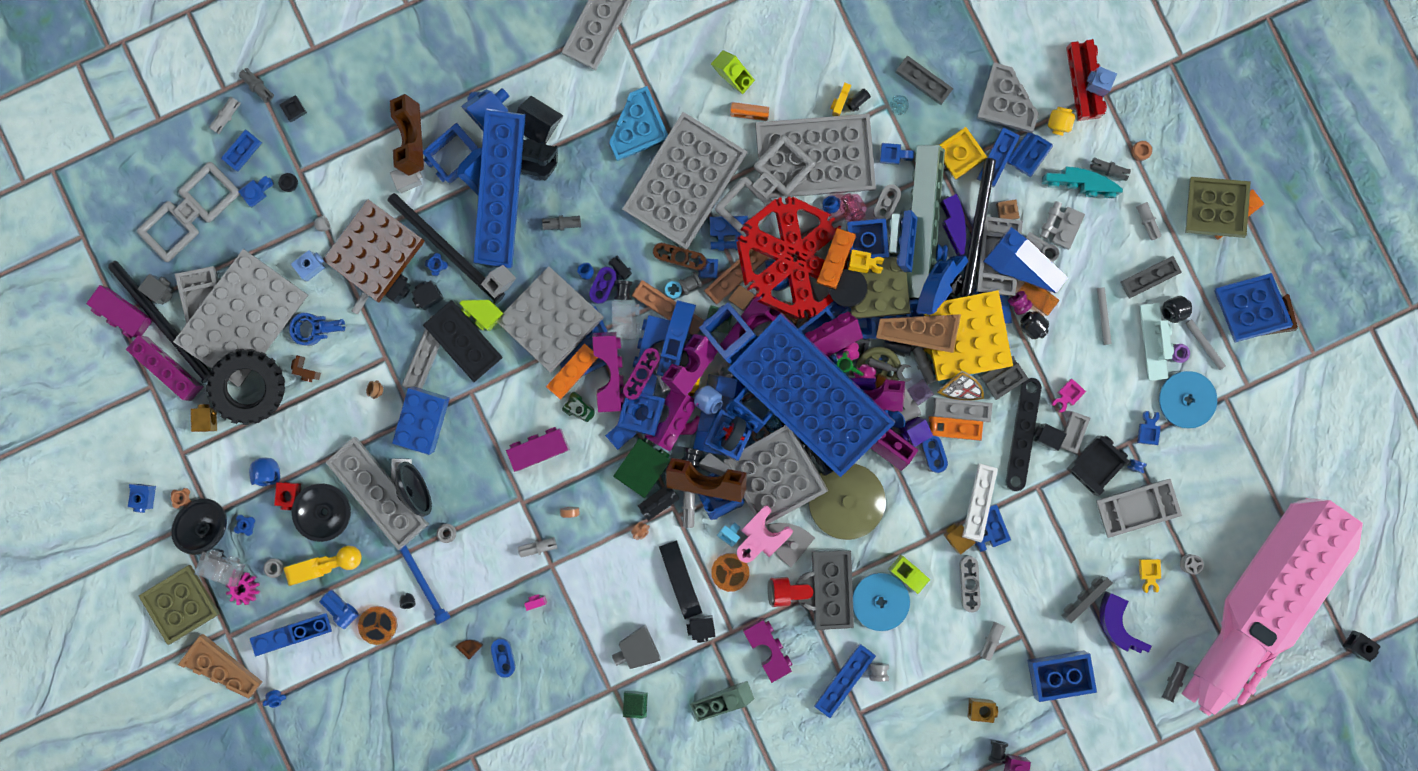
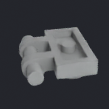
(1067, 228)

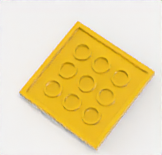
(980, 338)

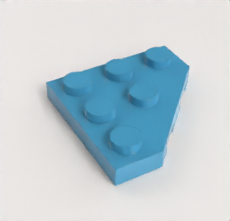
(637, 126)

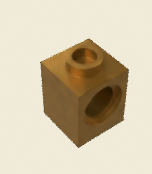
(203, 419)
(954, 537)
(974, 707)

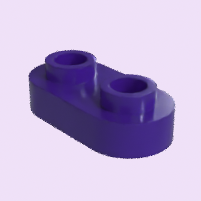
(602, 285)

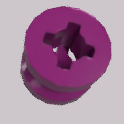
(1020, 303)

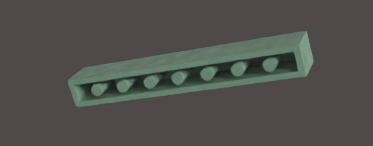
(926, 206)

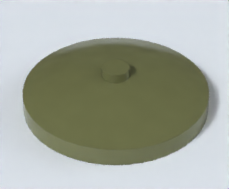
(850, 505)

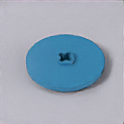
(1176, 408)
(894, 609)

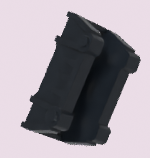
(538, 159)

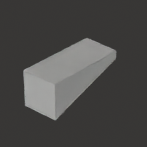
(713, 465)

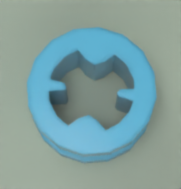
(677, 294)

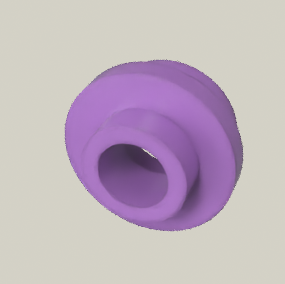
(1185, 353)

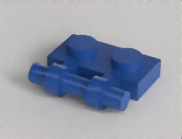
(720, 227)
(995, 530)

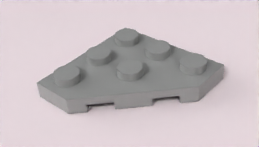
(1007, 101)

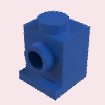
(147, 495)

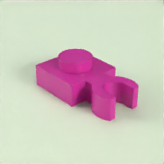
(1069, 393)

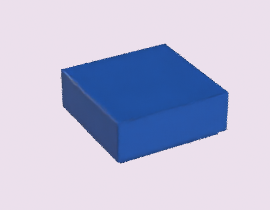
(711, 269)

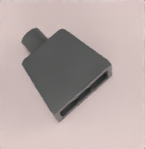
(637, 649)

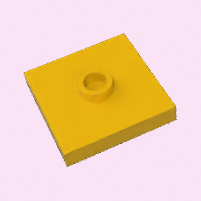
(962, 153)

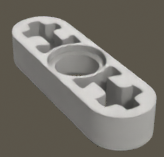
(966, 598)

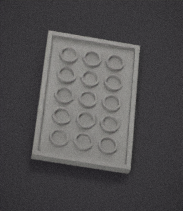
(837, 146)
(685, 180)
(241, 312)

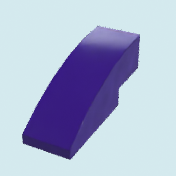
(955, 223)

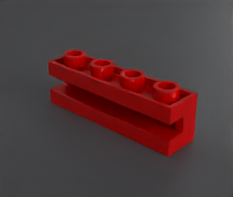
(1081, 62)

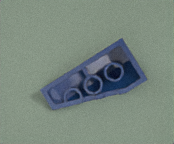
(1022, 260)

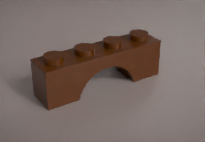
(407, 117)
(684, 477)

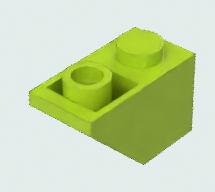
(732, 71)
(483, 311)
(909, 574)

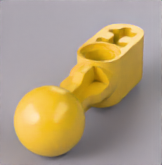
(347, 558)

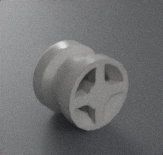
(1196, 564)
(879, 672)

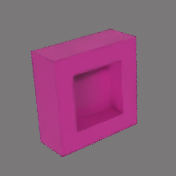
(535, 601)

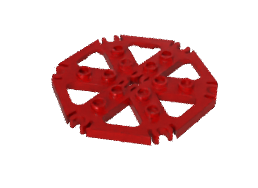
(784, 266)

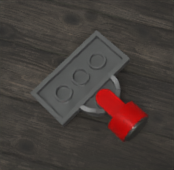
(823, 589)

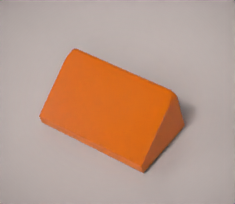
(749, 111)

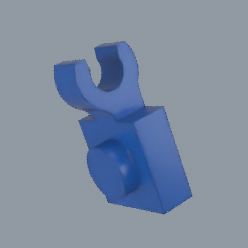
(892, 154)
(254, 191)

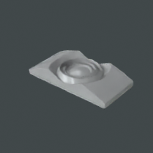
(987, 278)
(195, 287)
(1138, 508)

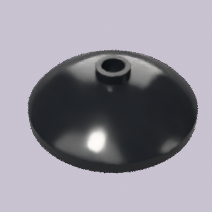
(412, 489)
(308, 512)
(192, 521)

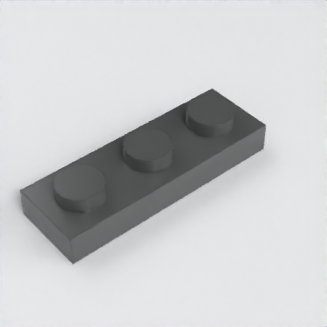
(924, 80)
(1151, 277)
(1086, 598)

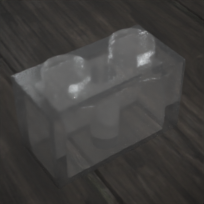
(624, 319)
(219, 568)

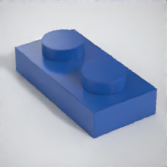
(241, 150)

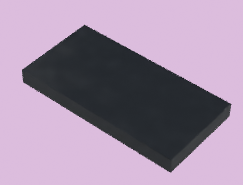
(462, 341)

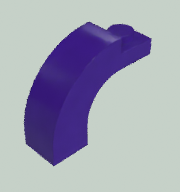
(1111, 620)

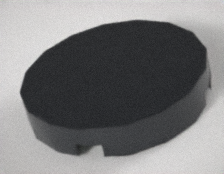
(850, 289)

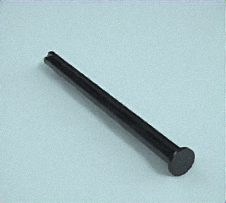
(978, 227)
(441, 244)
(157, 317)

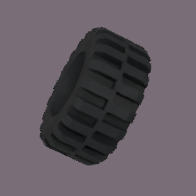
(227, 405)

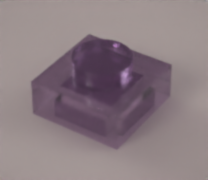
(920, 392)

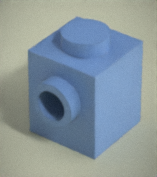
(1101, 81)
(308, 265)

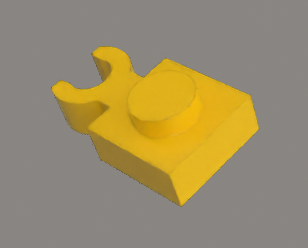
(838, 104)
(862, 262)
(1150, 571)

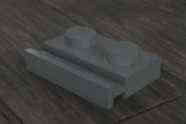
(1004, 379)

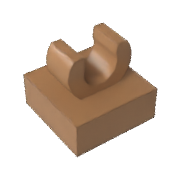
(1008, 209)

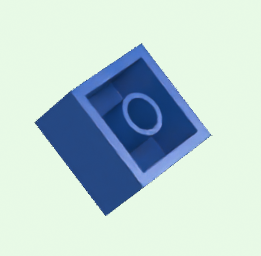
(870, 237)

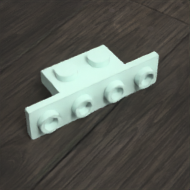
(1156, 341)

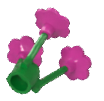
(846, 364)

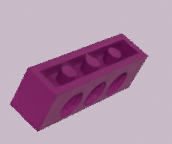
(164, 368)

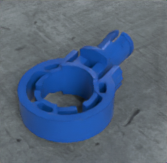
(320, 327)

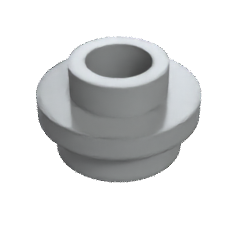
(440, 533)
(268, 568)

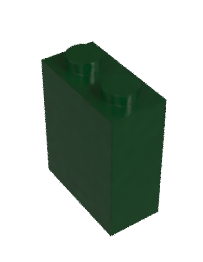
(642, 467)

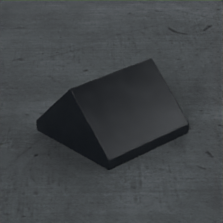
(539, 119)

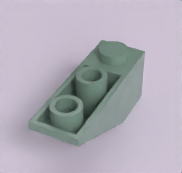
(723, 701)

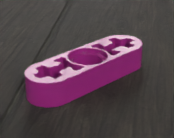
(653, 364)

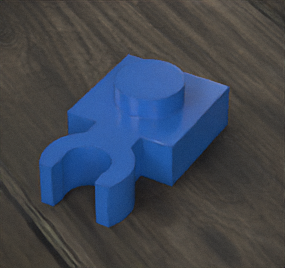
(1148, 432)

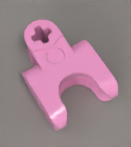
(760, 538)

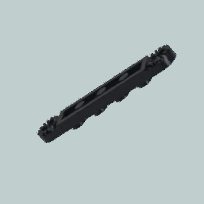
(1023, 434)

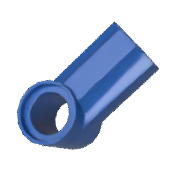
(342, 612)

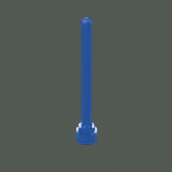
(440, 614)

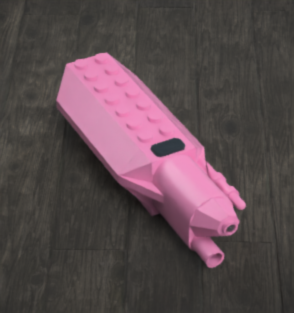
(1275, 600)

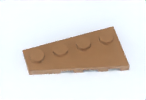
(924, 331)
(213, 662)

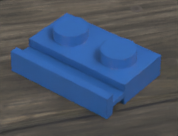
(1030, 153)

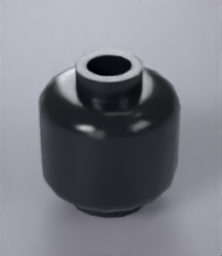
(1177, 309)
(1034, 325)

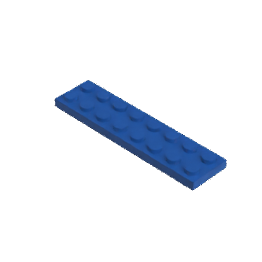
(499, 188)

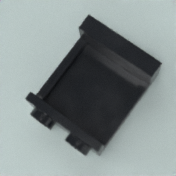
(1098, 464)

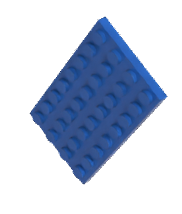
(811, 395)

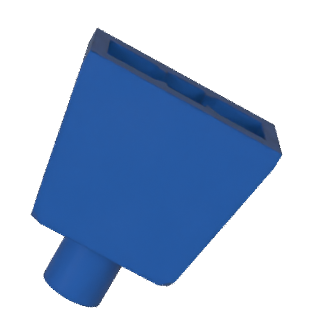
(485, 100)

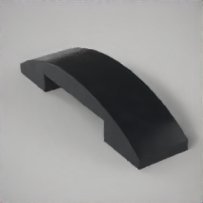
(680, 579)

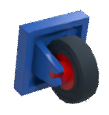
(728, 435)

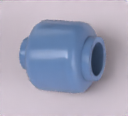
(708, 399)

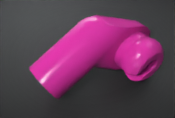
(691, 428)

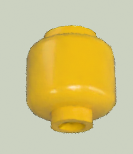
(1061, 120)

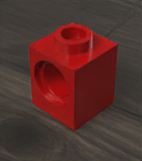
(282, 487)

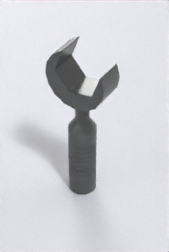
(887, 367)

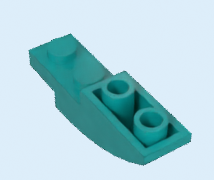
(1090, 182)

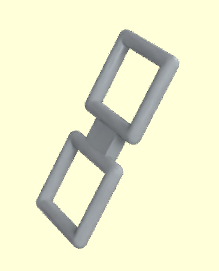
(766, 182)
(188, 211)

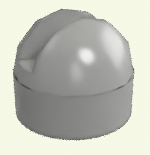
(322, 223)

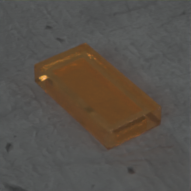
(1040, 298)

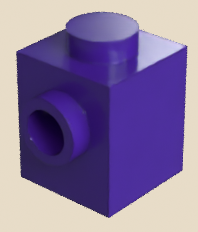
(916, 431)

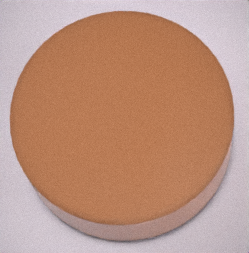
(1141, 150)
(569, 512)

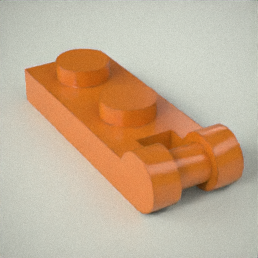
(957, 428)

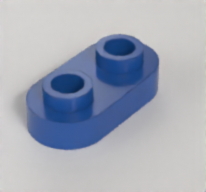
(936, 452)
(502, 657)

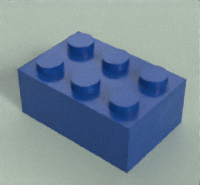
(421, 420)
(1062, 676)

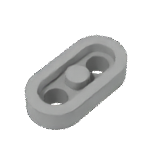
(886, 203)

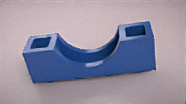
(655, 332)

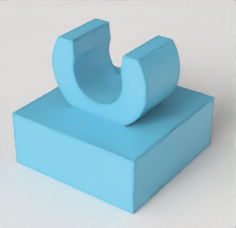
(729, 534)

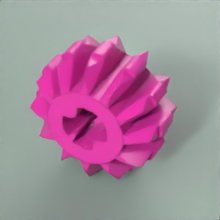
(250, 590)

